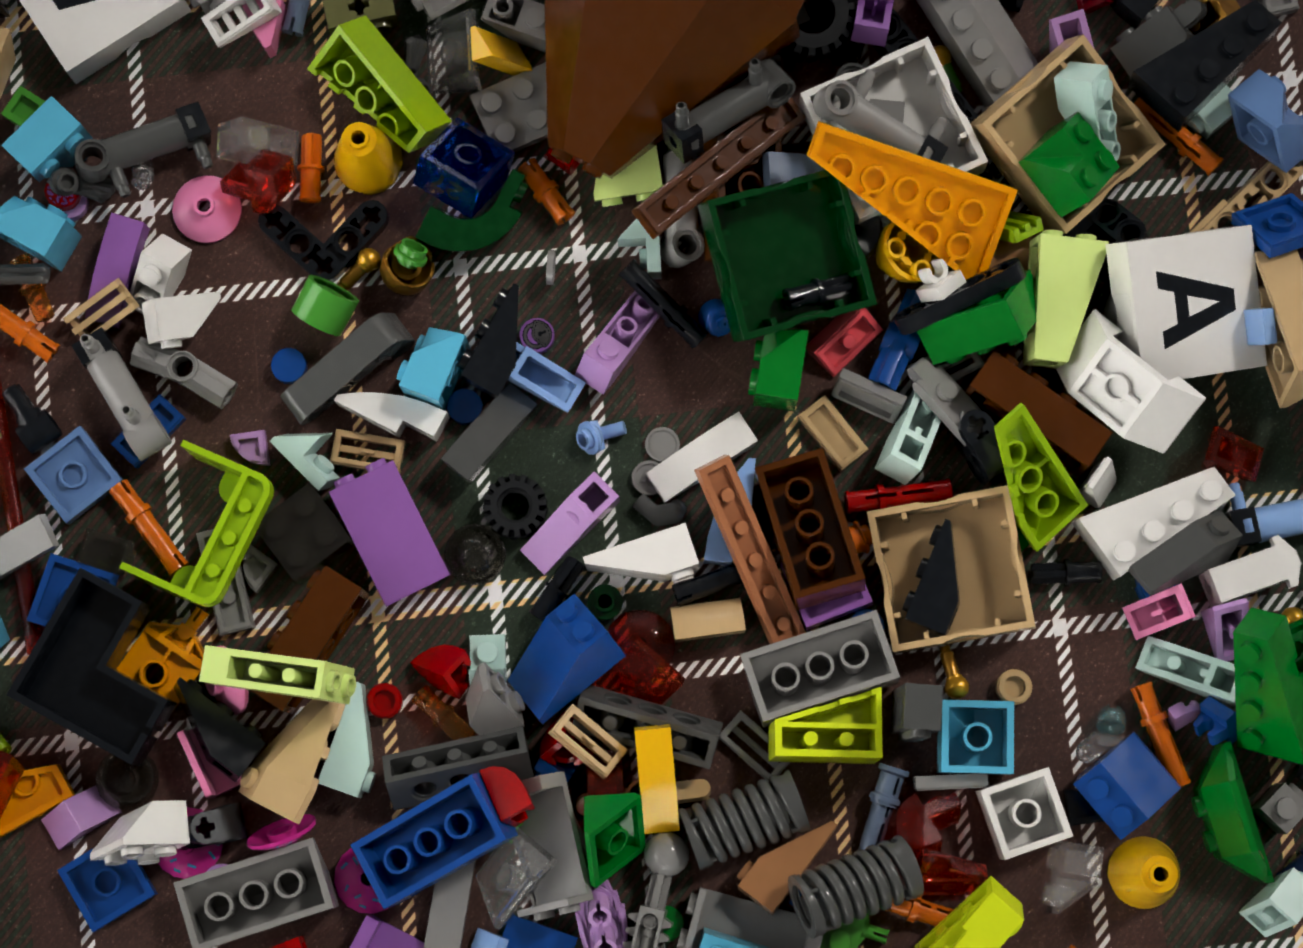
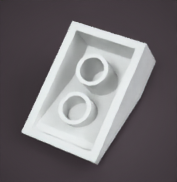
(653, 557)

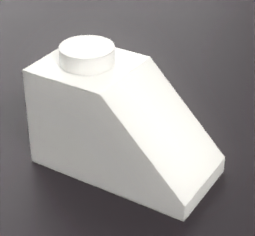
(177, 317)

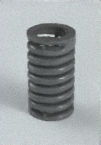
(745, 814)
(857, 891)

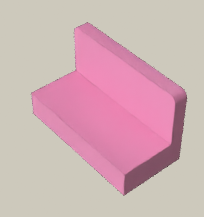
(211, 779)

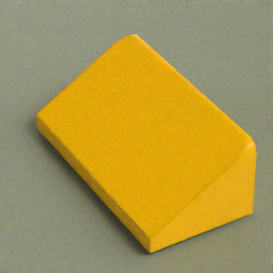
(497, 52)

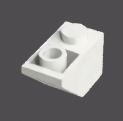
(159, 270)

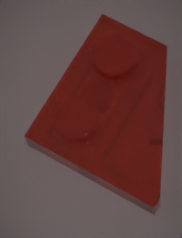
(641, 673)
(950, 874)

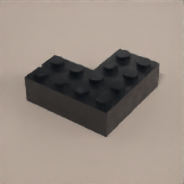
(75, 674)

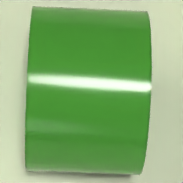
(325, 305)

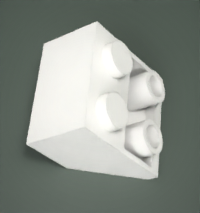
(145, 834)

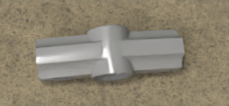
(202, 380)

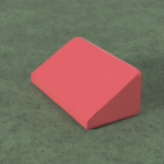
(843, 339)

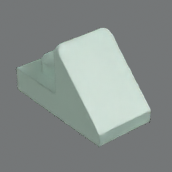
(650, 256)
(301, 452)
(490, 650)

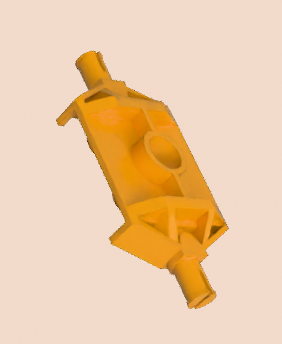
(170, 646)

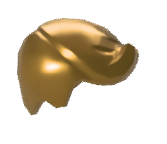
(405, 280)

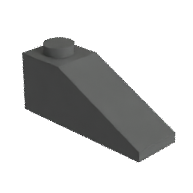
(1187, 553)

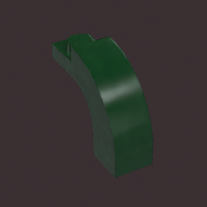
(468, 234)

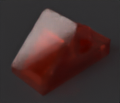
(1232, 454)

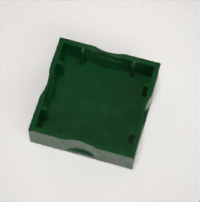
(781, 241)

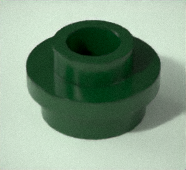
(605, 613)

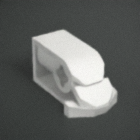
(1252, 573)

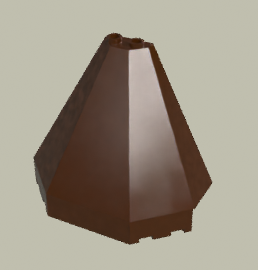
(629, 63)

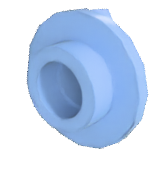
(594, 435)

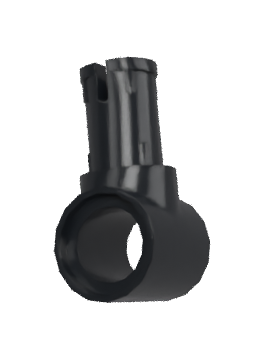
(35, 426)

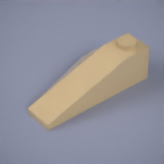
(285, 770)

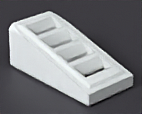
(259, 17)

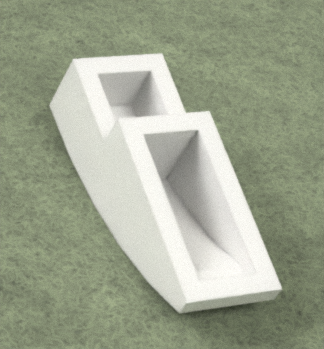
(395, 412)
(677, 471)

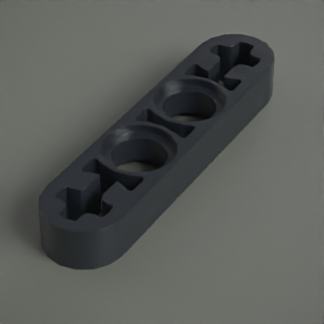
(973, 291)

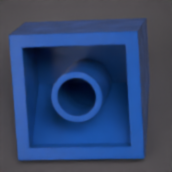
(1126, 785)

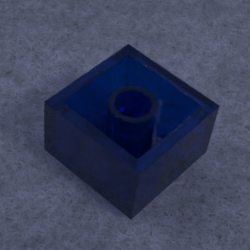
(463, 167)

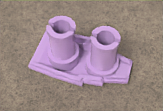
(602, 920)

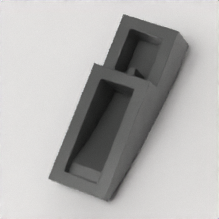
(489, 433)

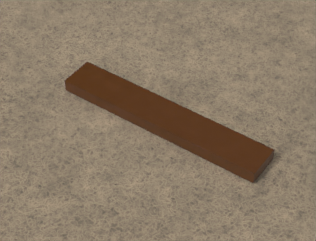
(716, 167)

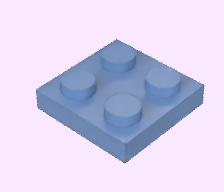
(73, 475)

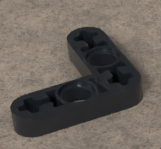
(330, 249)

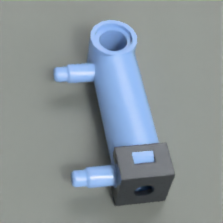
(1265, 521)

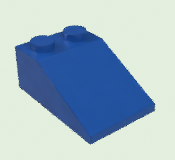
(563, 659)

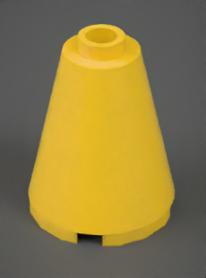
(367, 159)
(1143, 872)

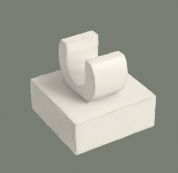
(939, 285)

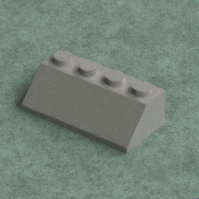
(981, 44)
(820, 667)
(255, 894)

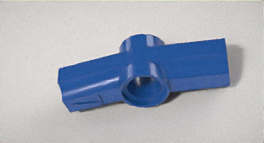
(895, 350)

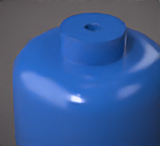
(713, 318)

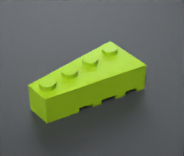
(380, 84)

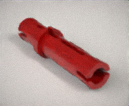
(887, 497)

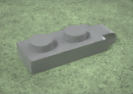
(943, 396)

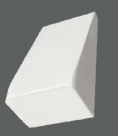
(1099, 482)

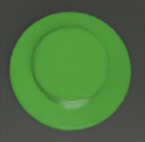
(411, 253)

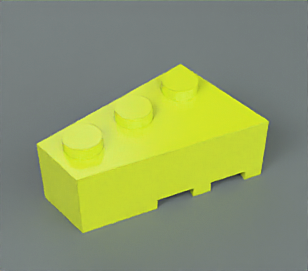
(831, 733)
(980, 921)

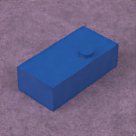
(431, 841)

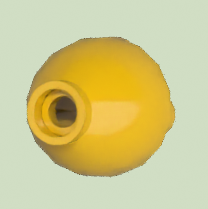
(902, 255)

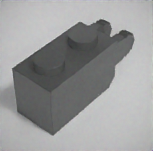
(1159, 34)

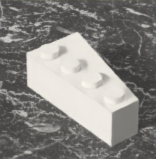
(1140, 524)

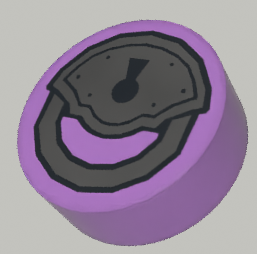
(537, 335)

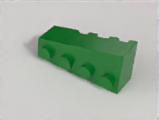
(1268, 687)

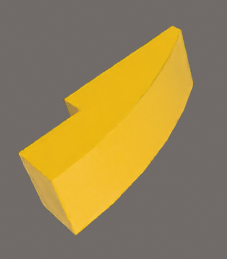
(657, 778)

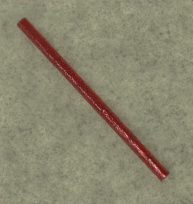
(14, 518)

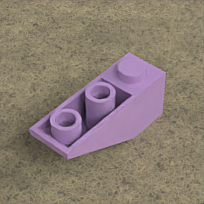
(616, 343)
(570, 522)

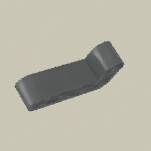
(348, 363)

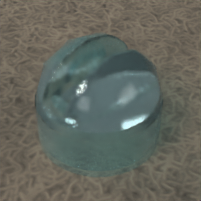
(1111, 720)

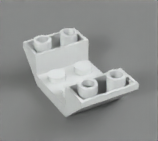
(1125, 388)

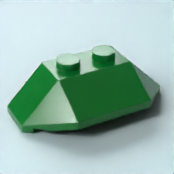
(1228, 816)

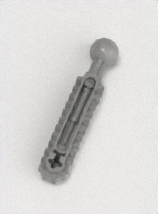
(665, 856)

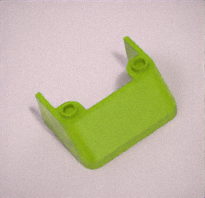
(247, 501)

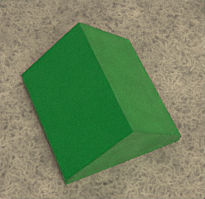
(612, 833)

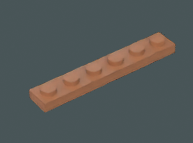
(749, 549)

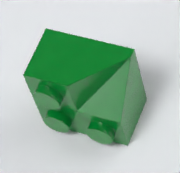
(1069, 164)
(780, 369)

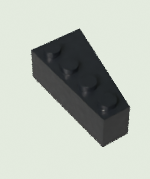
(1196, 70)

